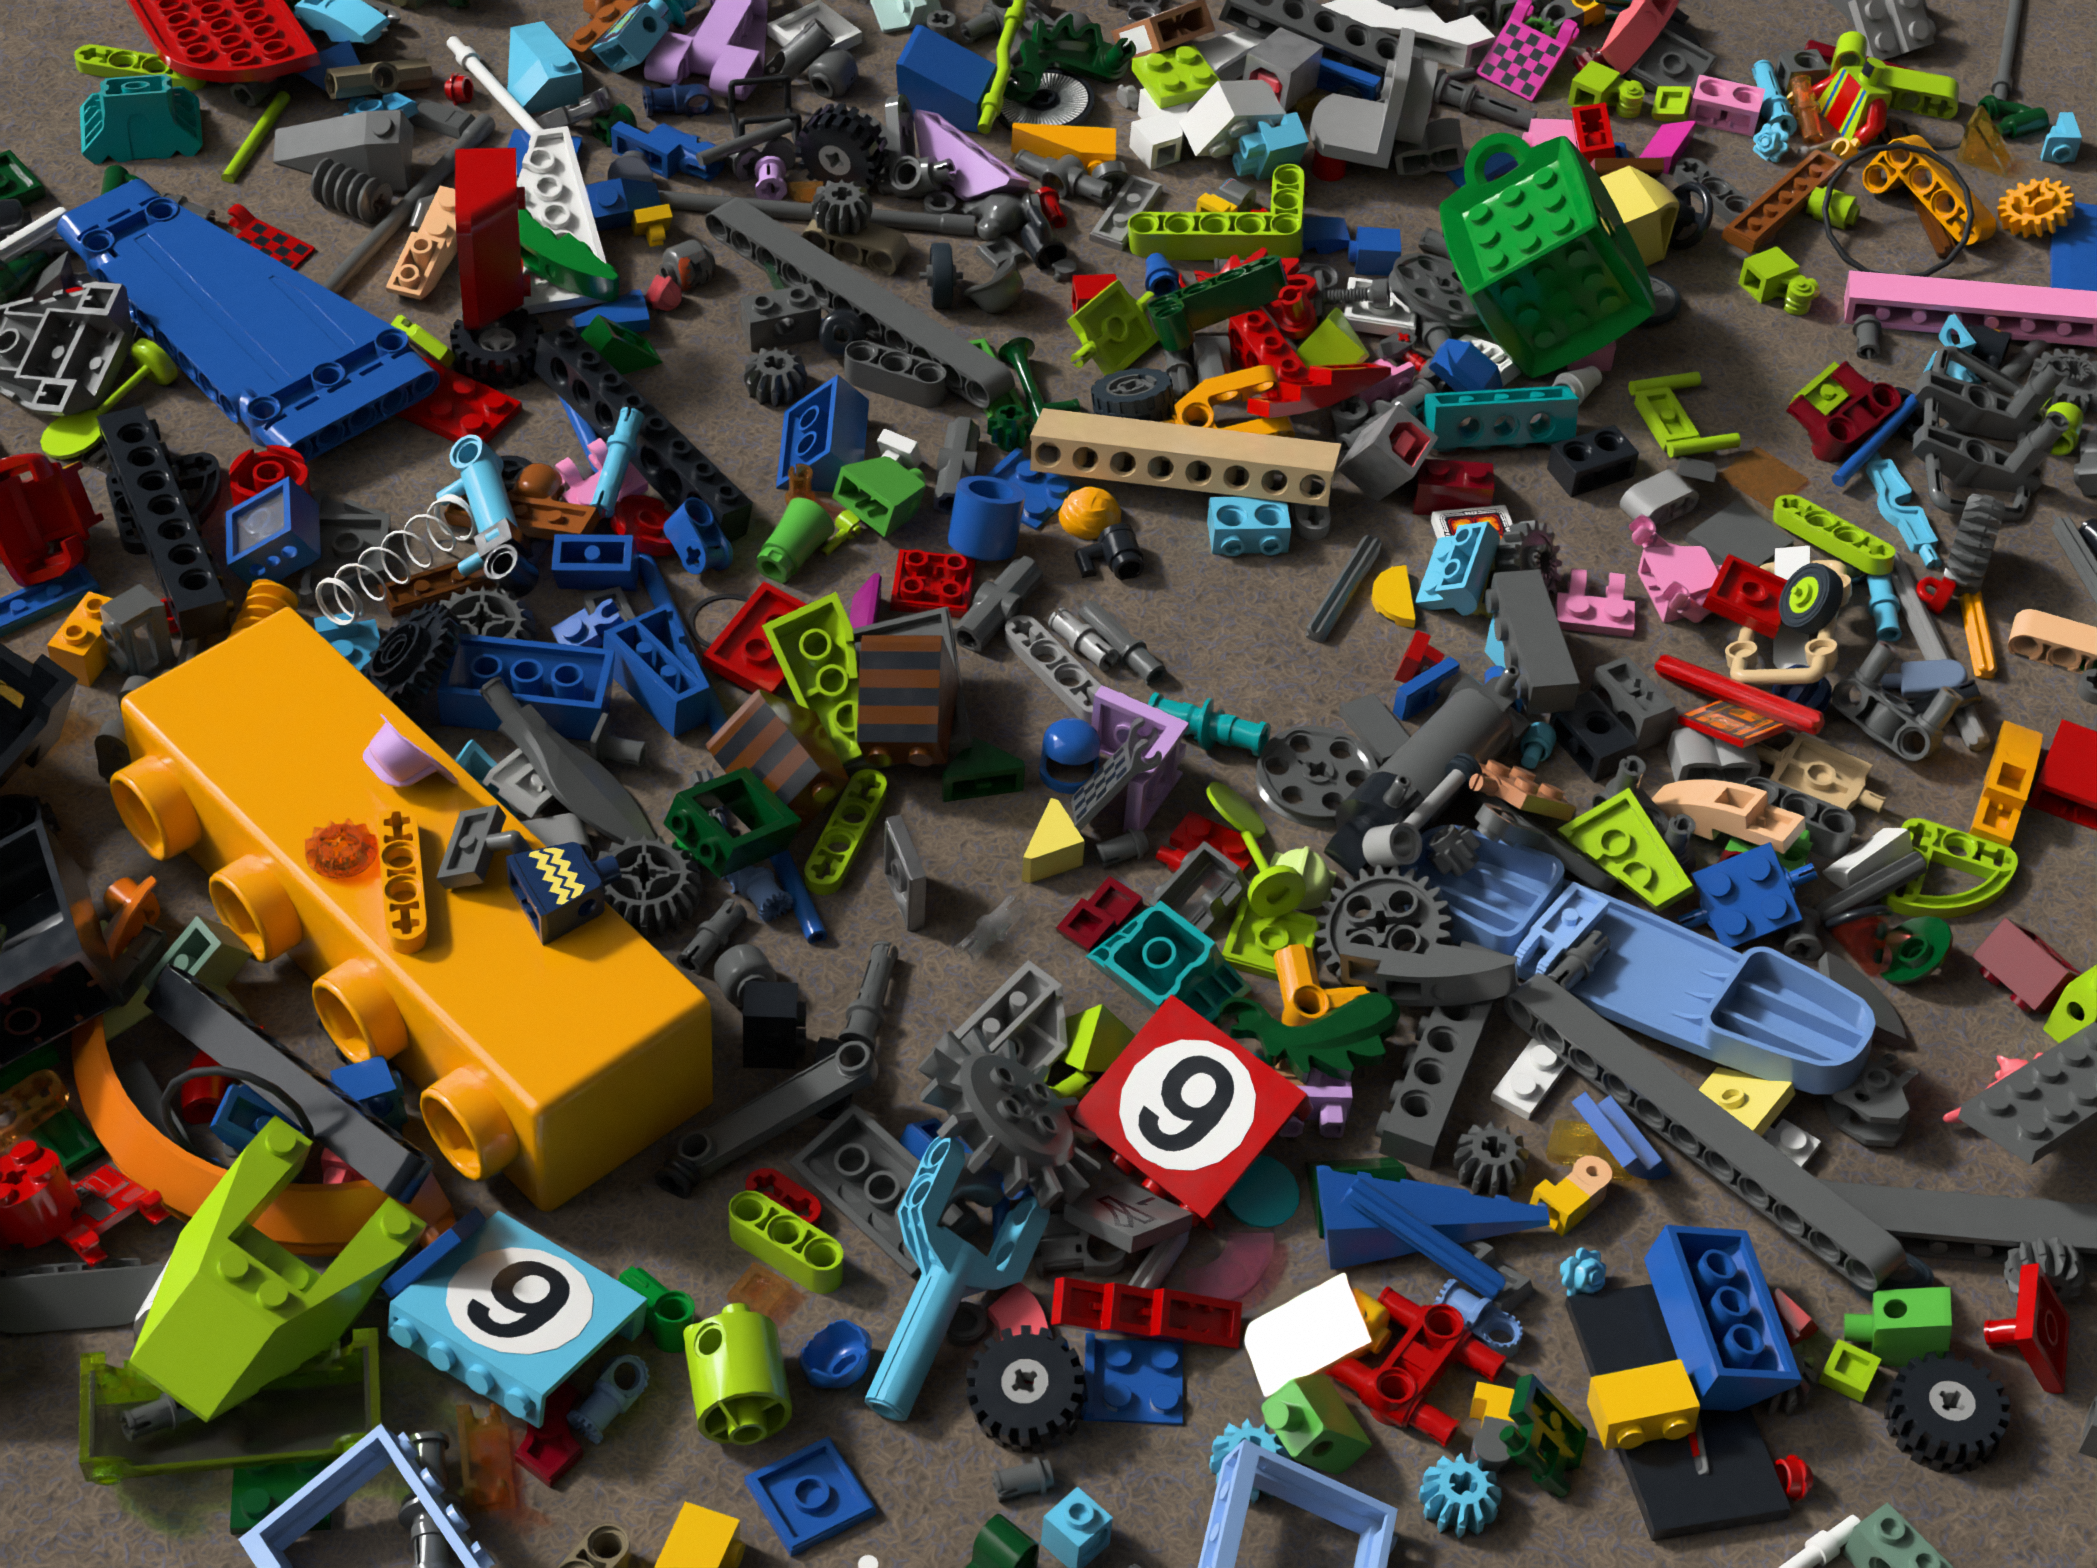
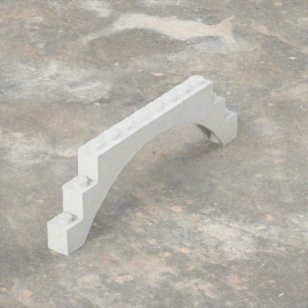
(1459, 43)

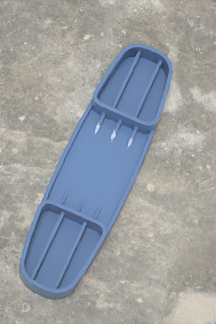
(1668, 981)

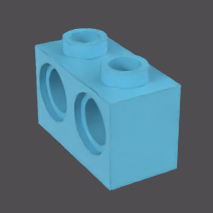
(1248, 526)

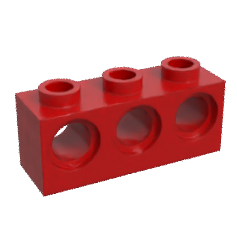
(1258, 342)

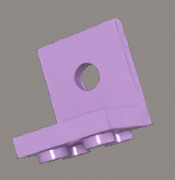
(1148, 789)

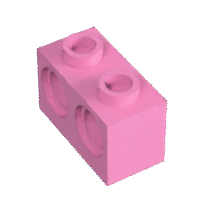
(1726, 105)

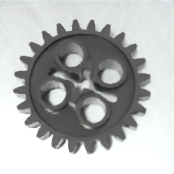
(1383, 896)

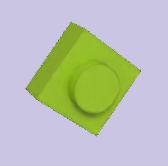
(1672, 103)
(1849, 1370)

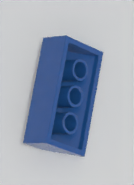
(561, 682)
(1720, 1316)

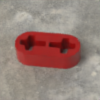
(786, 1193)

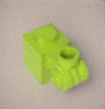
(1602, 84)
(1777, 275)

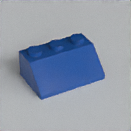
(824, 433)

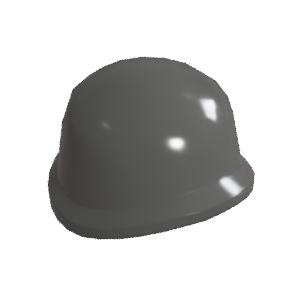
(1001, 291)

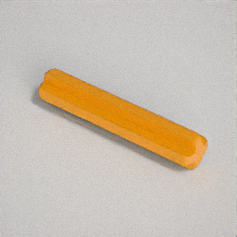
(1978, 635)

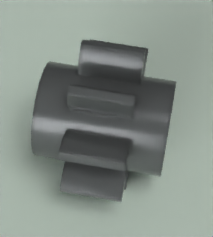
(1454, 850)

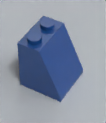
(944, 78)

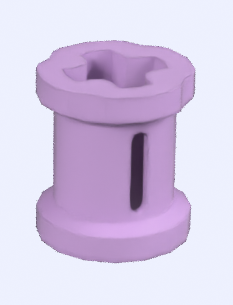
(776, 176)

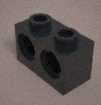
(1592, 460)

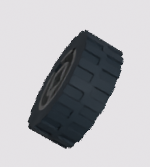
(1134, 395)

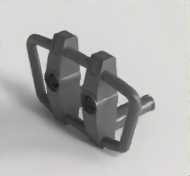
(1989, 414)

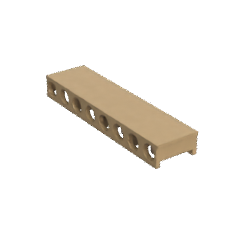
(1185, 449)

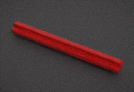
(1740, 694)

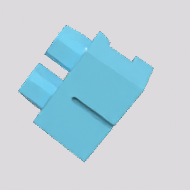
(1271, 147)

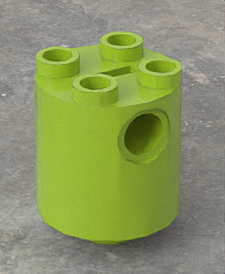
(737, 1376)

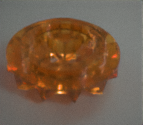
(351, 859)

